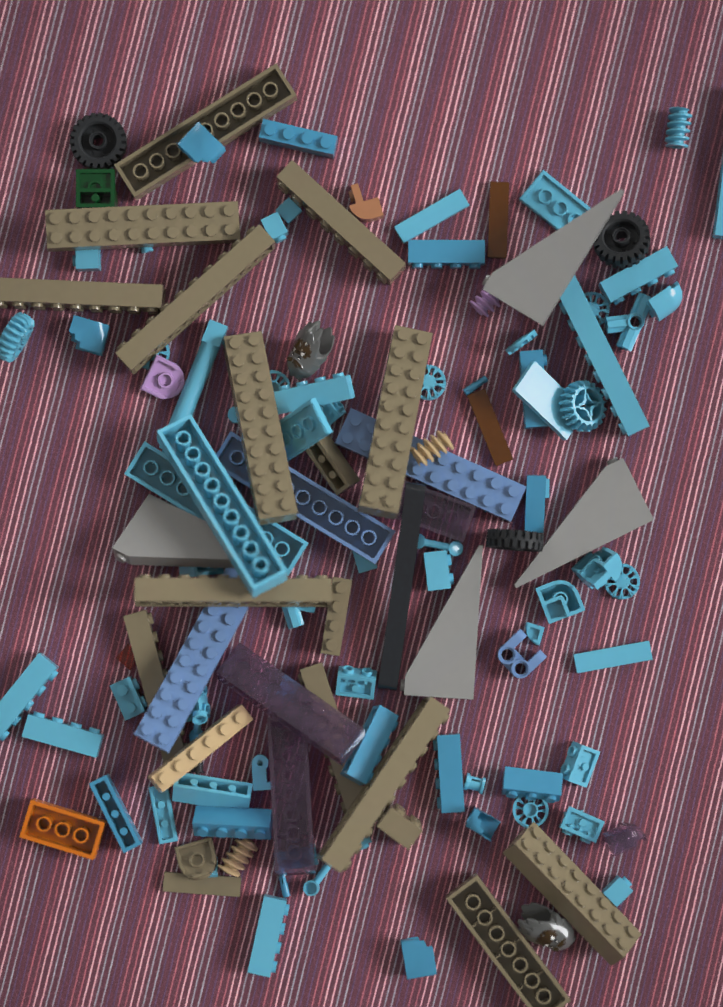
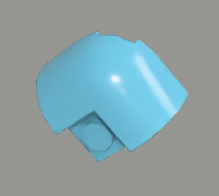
(665, 302)
(598, 568)
(559, 600)

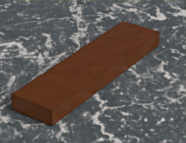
(498, 220)
(490, 427)

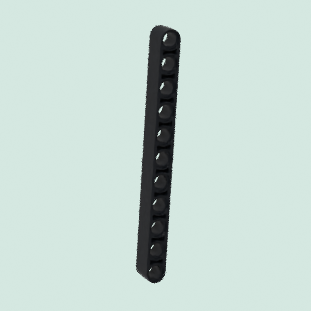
(401, 586)

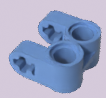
(516, 658)

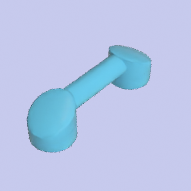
(454, 548)
(198, 717)
(312, 887)

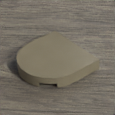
(197, 859)

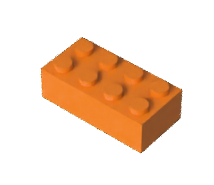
(63, 828)

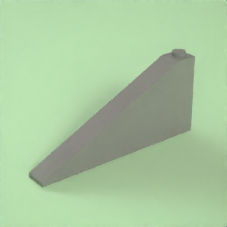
(543, 272)
(602, 514)
(168, 537)
(448, 654)

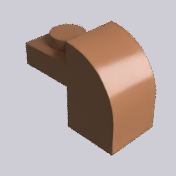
(364, 210)

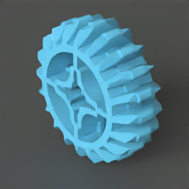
(15, 336)
(586, 417)

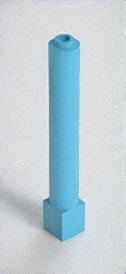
(199, 371)

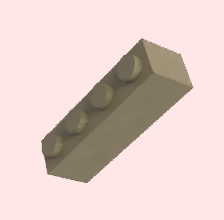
(333, 465)
(336, 617)

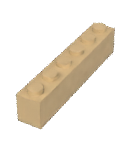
(200, 748)

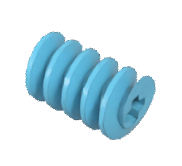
(677, 128)

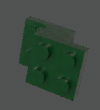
(96, 188)

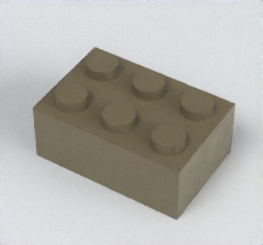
(400, 826)

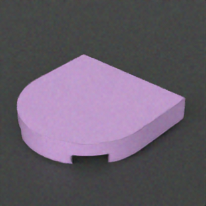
(163, 379)

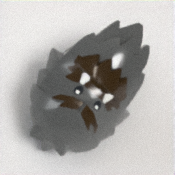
(309, 350)
(545, 927)

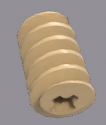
(431, 448)
(238, 857)

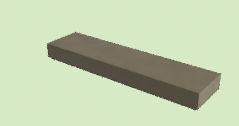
(218, 885)

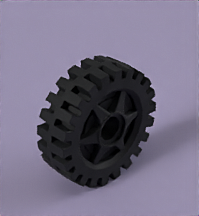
(95, 127)
(627, 251)
(515, 540)

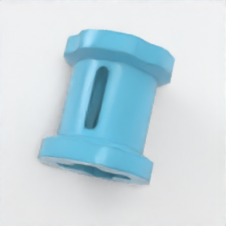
(474, 783)

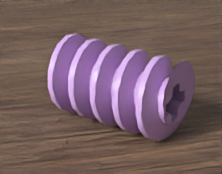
(485, 303)

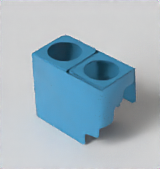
(201, 145)
(89, 335)
(482, 823)
(418, 958)

